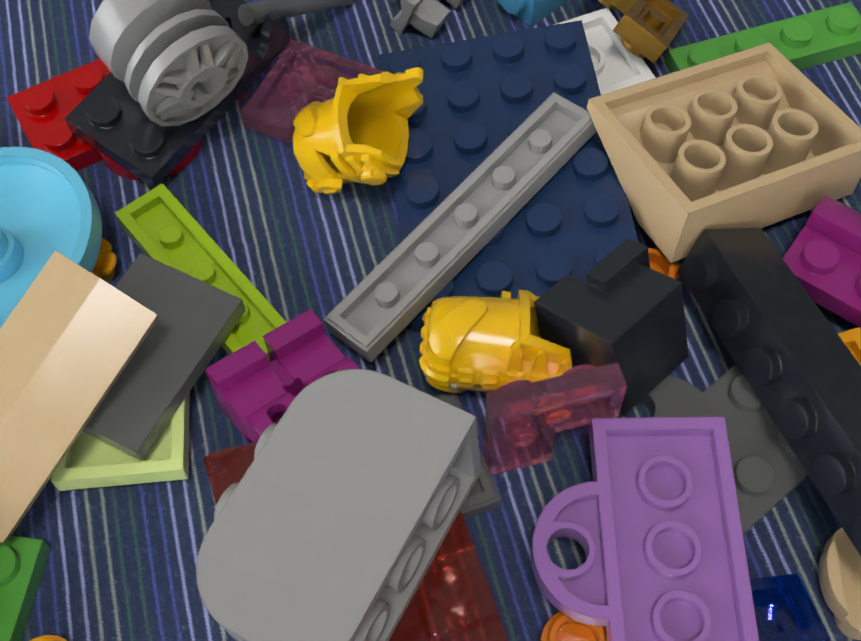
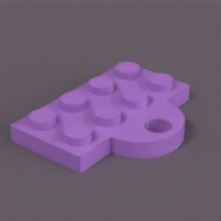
(654, 535)

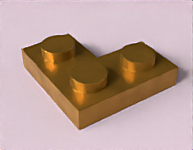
(647, 25)

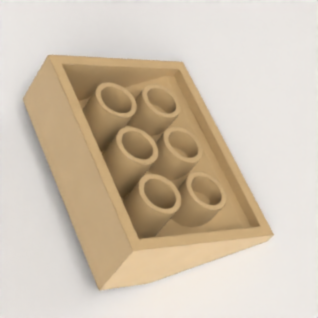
(726, 146)

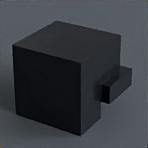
(620, 317)

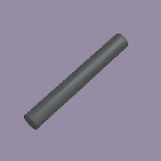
(255, 12)

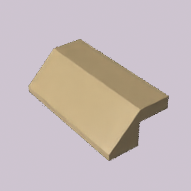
(55, 370)

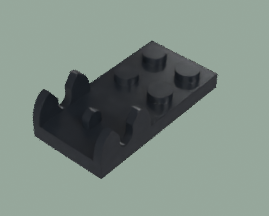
(123, 132)

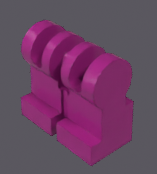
(259, 391)

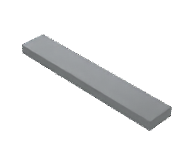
(459, 227)

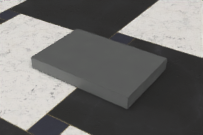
(170, 359)

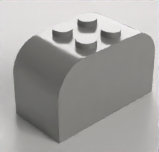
(338, 512)

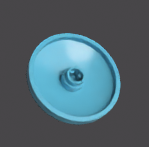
(41, 211)

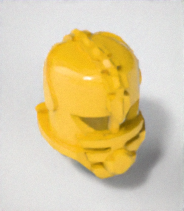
(358, 132)
(487, 343)

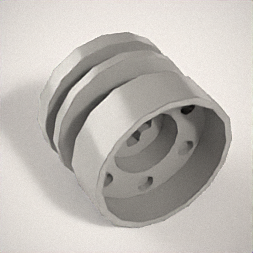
(169, 54)

